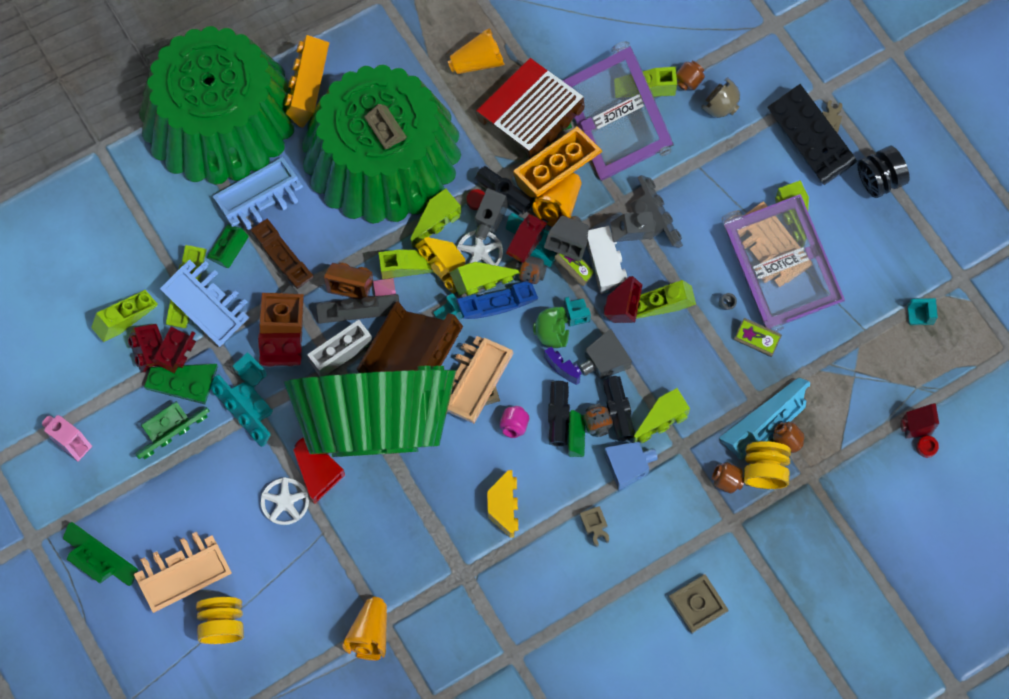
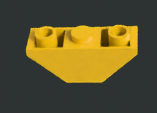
(442, 258)
(502, 504)

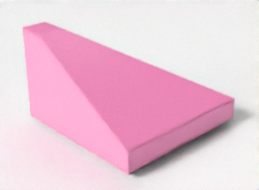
(384, 287)

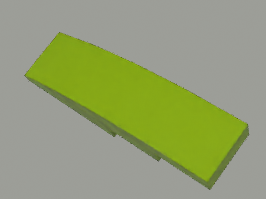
(176, 316)

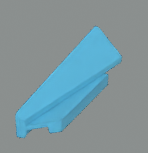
(762, 422)

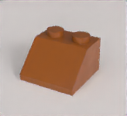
(348, 281)
(281, 313)

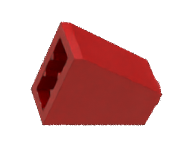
(318, 471)

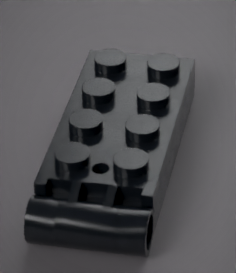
(812, 134)

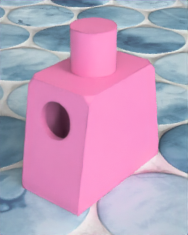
(66, 436)

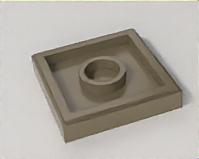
(698, 603)

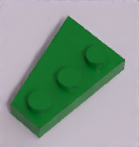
(187, 383)

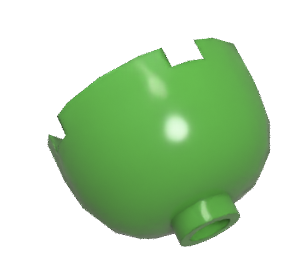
(551, 327)

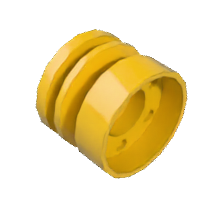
(767, 465)
(219, 620)

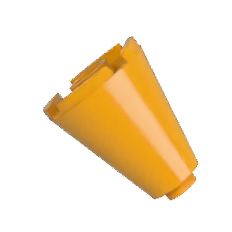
(477, 54)
(558, 200)
(368, 631)

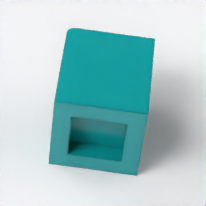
(450, 307)
(577, 311)
(922, 311)
(249, 370)

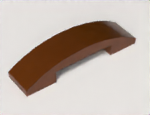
(281, 254)

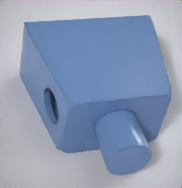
(628, 463)

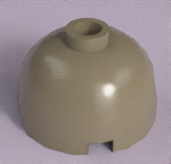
(723, 100)

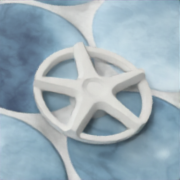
(479, 250)
(284, 501)

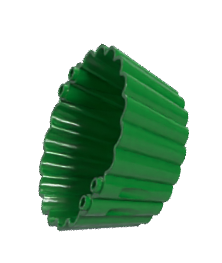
(217, 127)
(355, 167)
(372, 410)

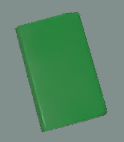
(228, 246)
(576, 443)

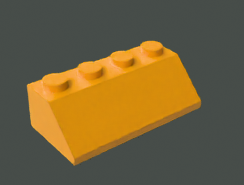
(306, 80)
(555, 162)

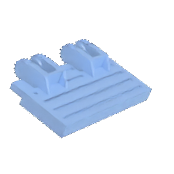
(258, 191)
(203, 304)

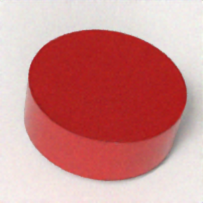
(475, 198)
(927, 446)

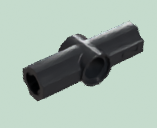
(515, 197)
(619, 408)
(558, 413)

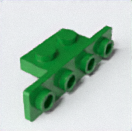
(166, 425)
(96, 558)

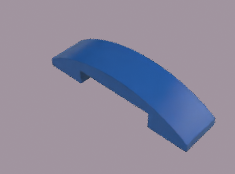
(497, 302)

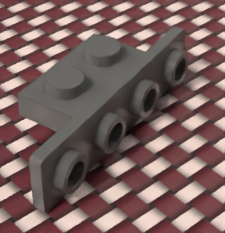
(661, 218)
(356, 308)

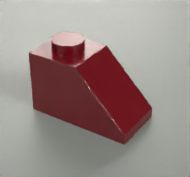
(526, 238)
(624, 302)
(920, 421)

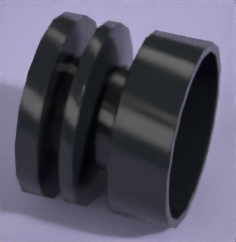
(883, 171)

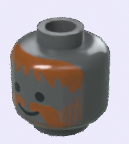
(531, 270)
(597, 420)

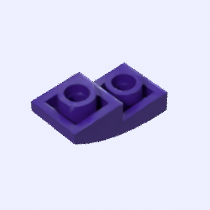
(566, 370)

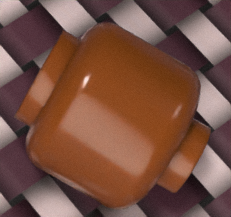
(690, 75)
(790, 435)
(728, 477)

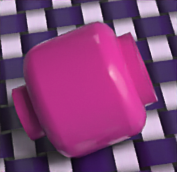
(514, 421)

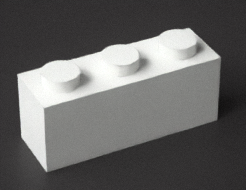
(605, 259)
(340, 348)

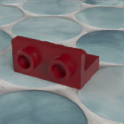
(145, 344)
(173, 349)
(280, 349)

